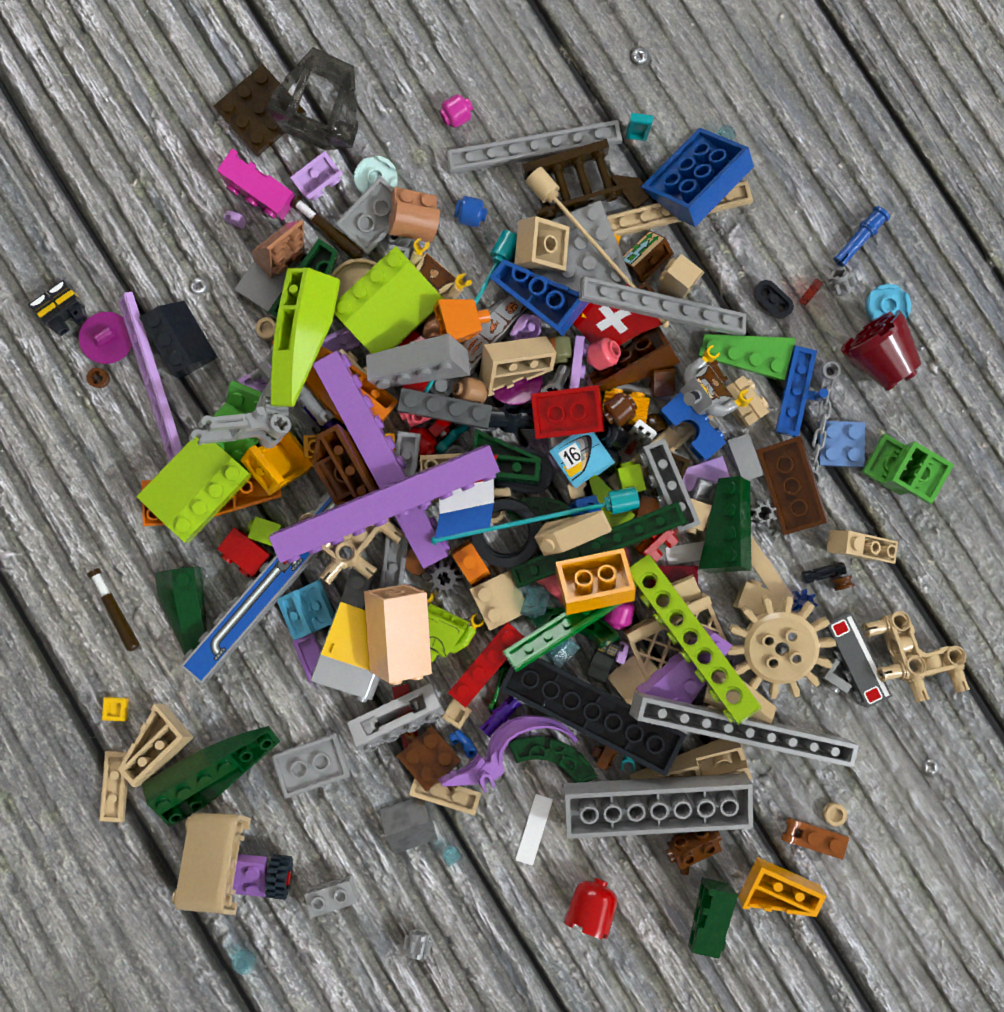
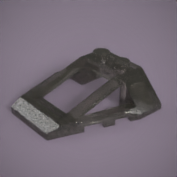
(284, 109)

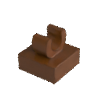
(606, 756)

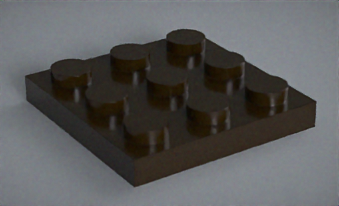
(247, 111)

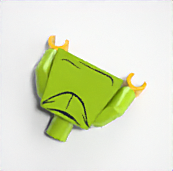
(447, 631)

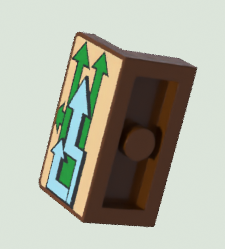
(647, 255)

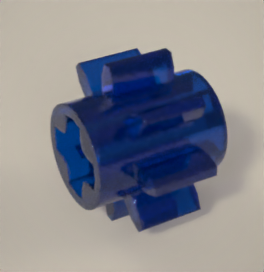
(803, 596)

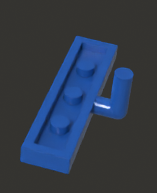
(797, 391)

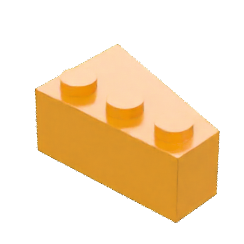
(780, 890)

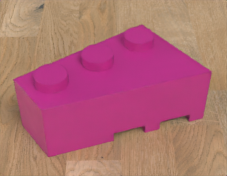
(255, 186)

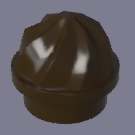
(656, 422)

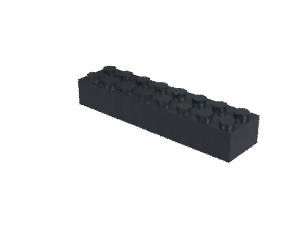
(594, 714)

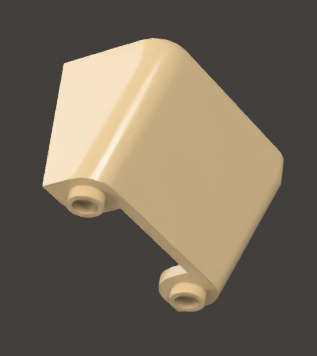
(210, 863)

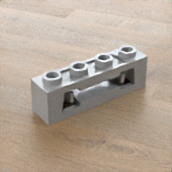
(368, 735)

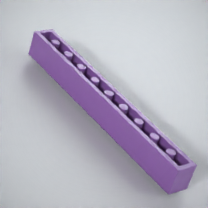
(377, 450)
(384, 503)

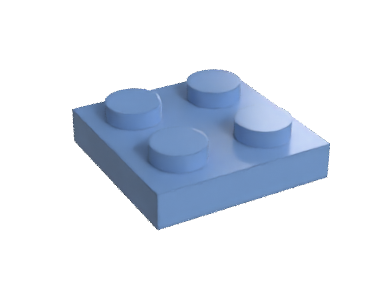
(843, 444)

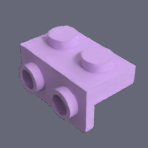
(316, 176)

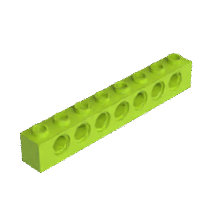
(747, 705)

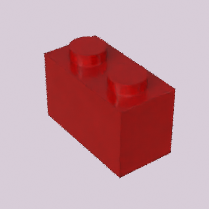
(244, 552)

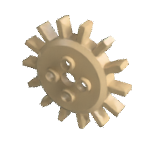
(778, 625)

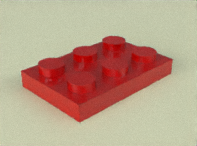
(567, 412)

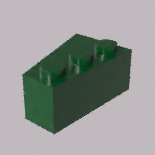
(513, 462)
(712, 918)

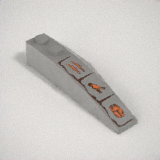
(503, 318)

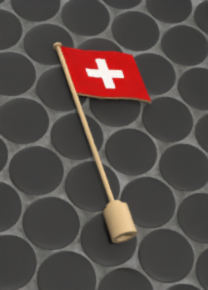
(600, 320)

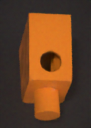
(460, 318)
(470, 563)

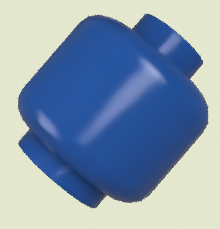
(470, 211)

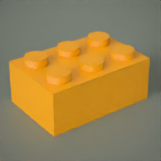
(595, 581)

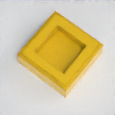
(115, 709)

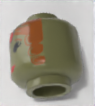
(563, 347)

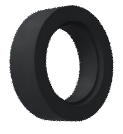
(522, 554)

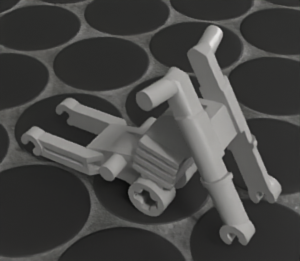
(264, 418)

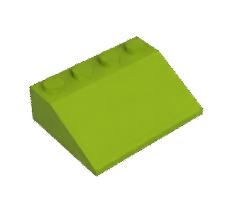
(387, 303)
(193, 488)

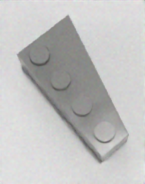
(418, 362)

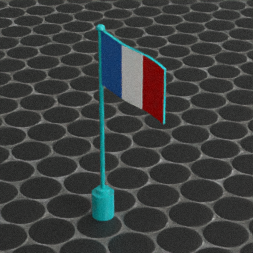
(471, 510)

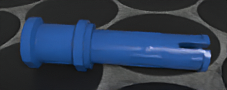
(867, 229)

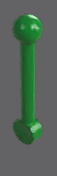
(503, 668)

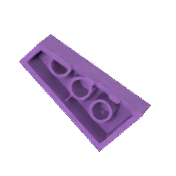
(677, 677)

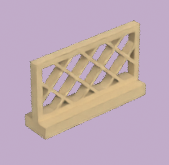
(651, 627)

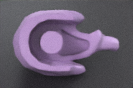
(526, 327)

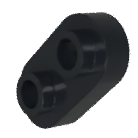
(774, 298)

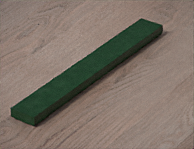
(619, 537)

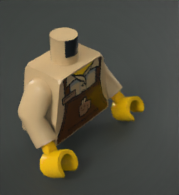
(439, 277)

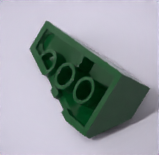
(183, 603)

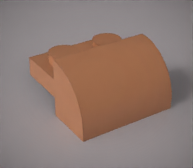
(413, 215)

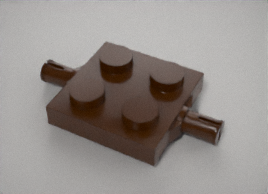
(428, 758)

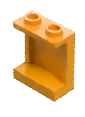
(277, 465)

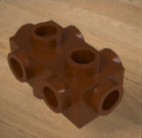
(692, 848)

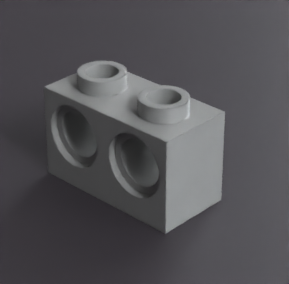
(331, 896)

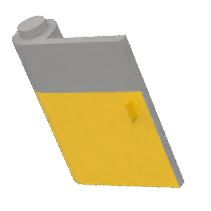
(345, 655)

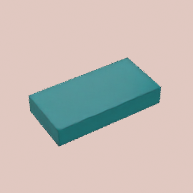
(639, 126)

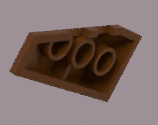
(637, 361)

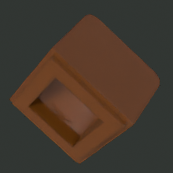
(662, 383)

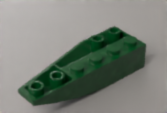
(205, 774)

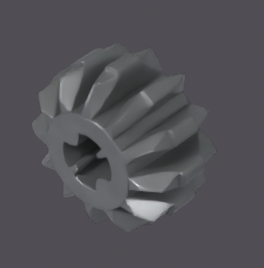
(437, 582)

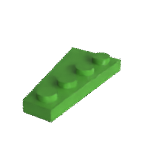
(751, 353)

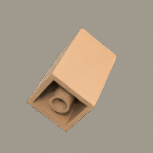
(398, 633)

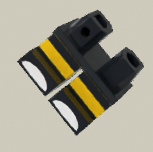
(59, 307)

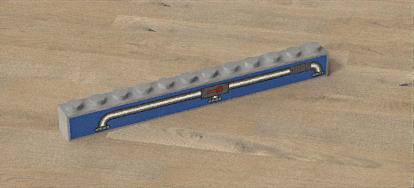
(246, 611)

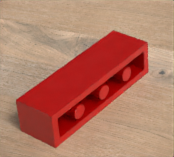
(484, 665)

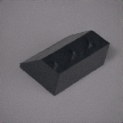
(178, 338)

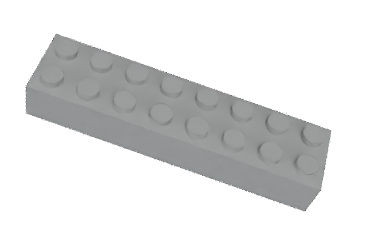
(658, 805)

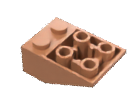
(281, 249)

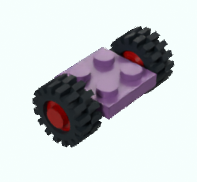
(254, 879)

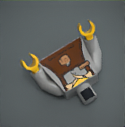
(707, 392)

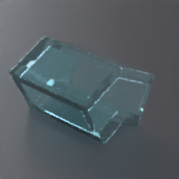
(535, 601)
(563, 652)

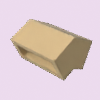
(575, 493)

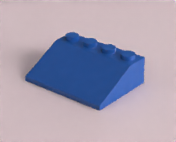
(699, 175)

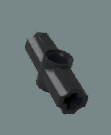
(511, 418)

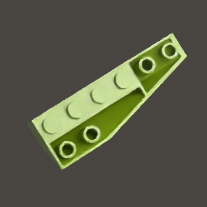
(300, 329)

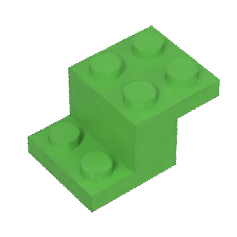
(239, 400)
(907, 468)

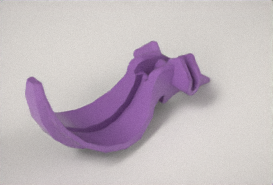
(491, 767)

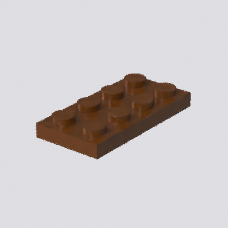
(792, 485)

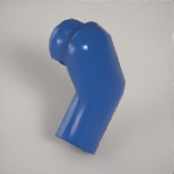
(465, 741)

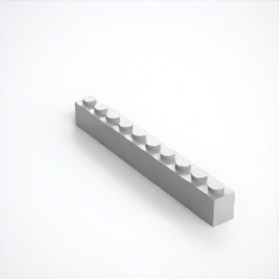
(750, 732)

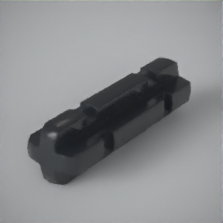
(823, 572)

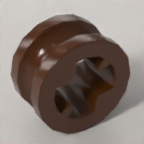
(101, 384)
(843, 582)

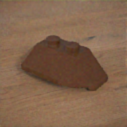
(341, 466)

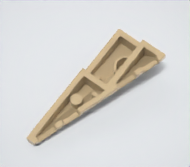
(710, 759)

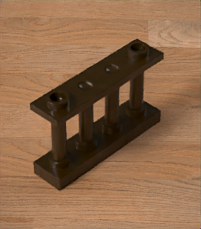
(576, 158)

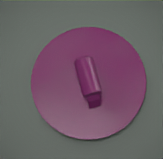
(105, 338)
(520, 392)

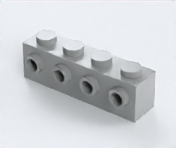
(668, 481)

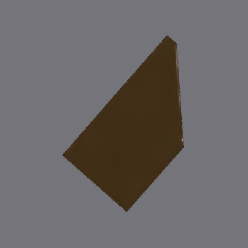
(631, 190)

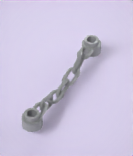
(835, 373)

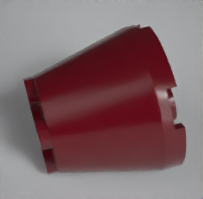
(884, 350)

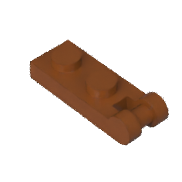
(815, 838)

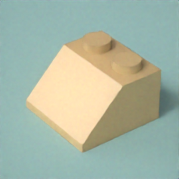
(541, 244)
(498, 600)

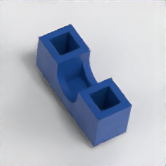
(707, 438)

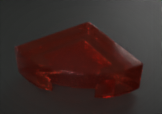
(811, 291)

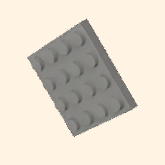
(582, 256)

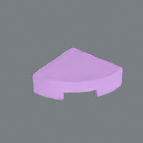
(235, 219)
(622, 652)

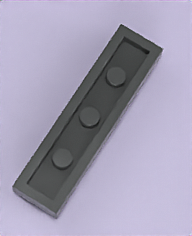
(444, 408)

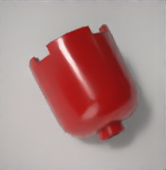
(592, 908)

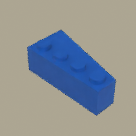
(546, 299)

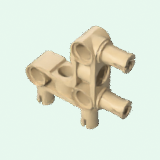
(357, 545)
(905, 651)

